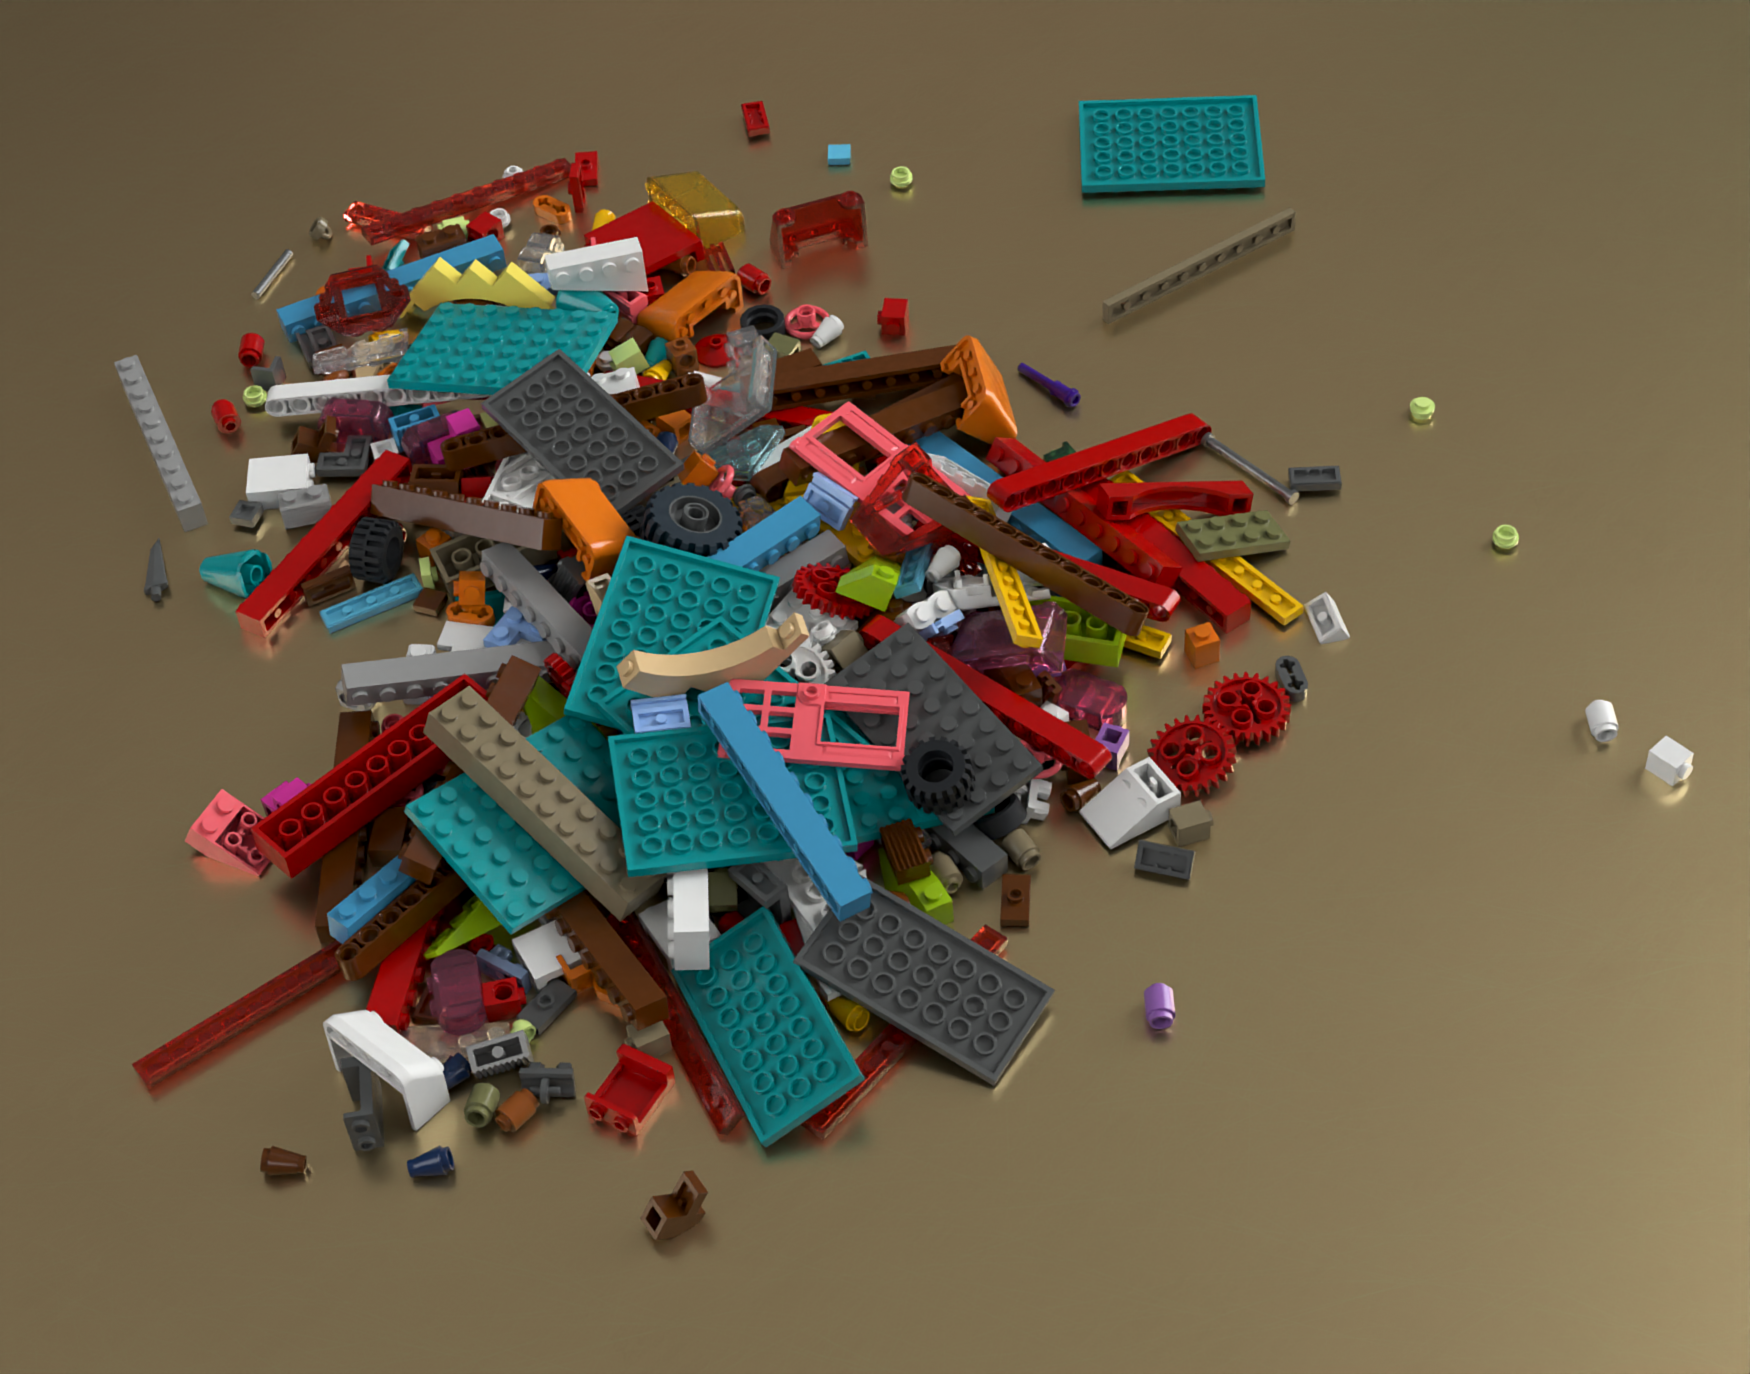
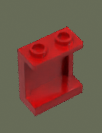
(631, 1090)

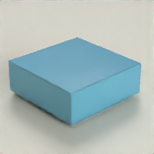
(839, 154)

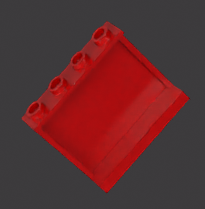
(659, 235)

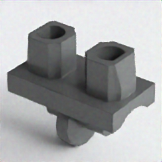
(548, 1081)

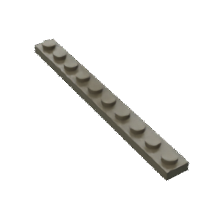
(1198, 265)

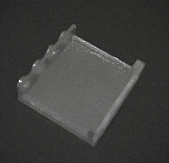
(735, 400)

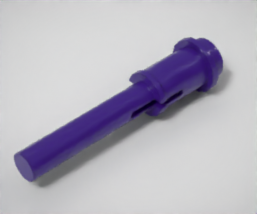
(1070, 396)

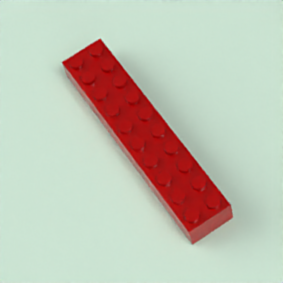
(355, 789)

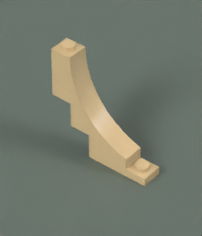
(746, 659)

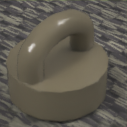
(318, 228)

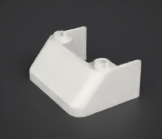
(392, 1058)

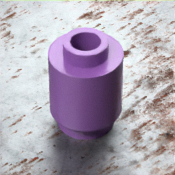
(1159, 1005)

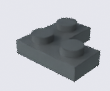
(349, 463)

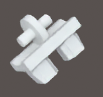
(1028, 797)

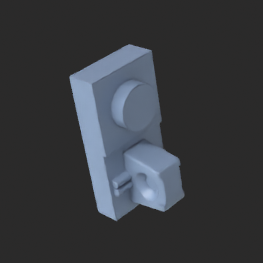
(498, 966)

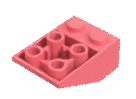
(226, 835)

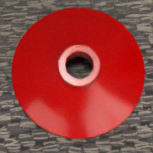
(712, 351)

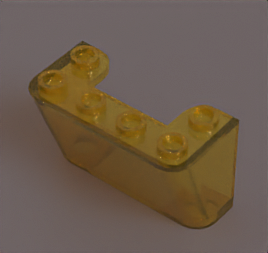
(697, 205)

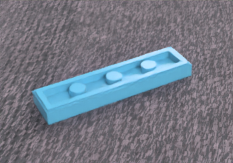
(913, 571)
(371, 603)

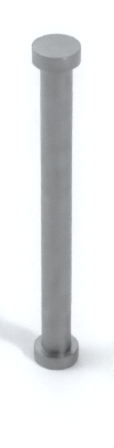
(1290, 496)

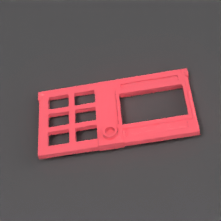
(847, 477)
(808, 722)

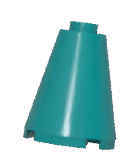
(585, 300)
(237, 571)

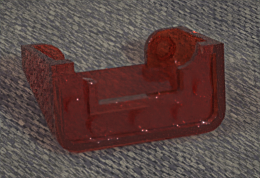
(818, 222)

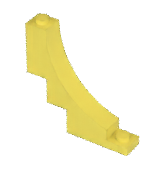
(446, 284)

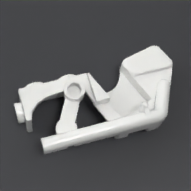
(978, 592)

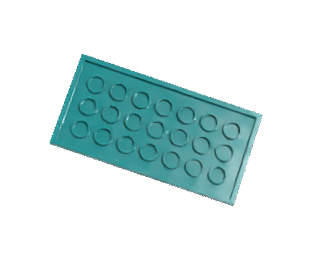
(768, 1028)

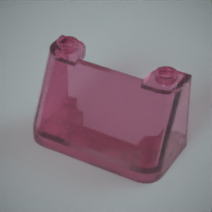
(987, 643)

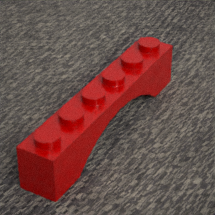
(1129, 500)

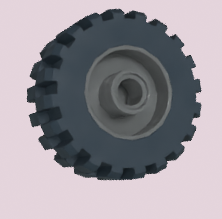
(690, 519)

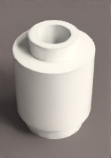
(1602, 720)

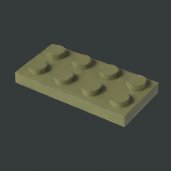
(1232, 535)

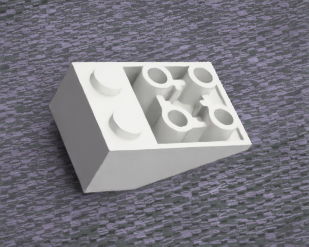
(1132, 803)

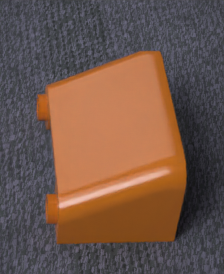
(690, 302)
(987, 405)
(587, 521)

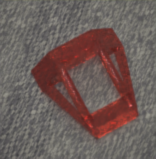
(335, 315)
(873, 525)

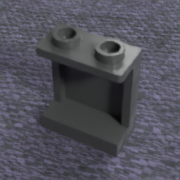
(761, 890)
(365, 1125)

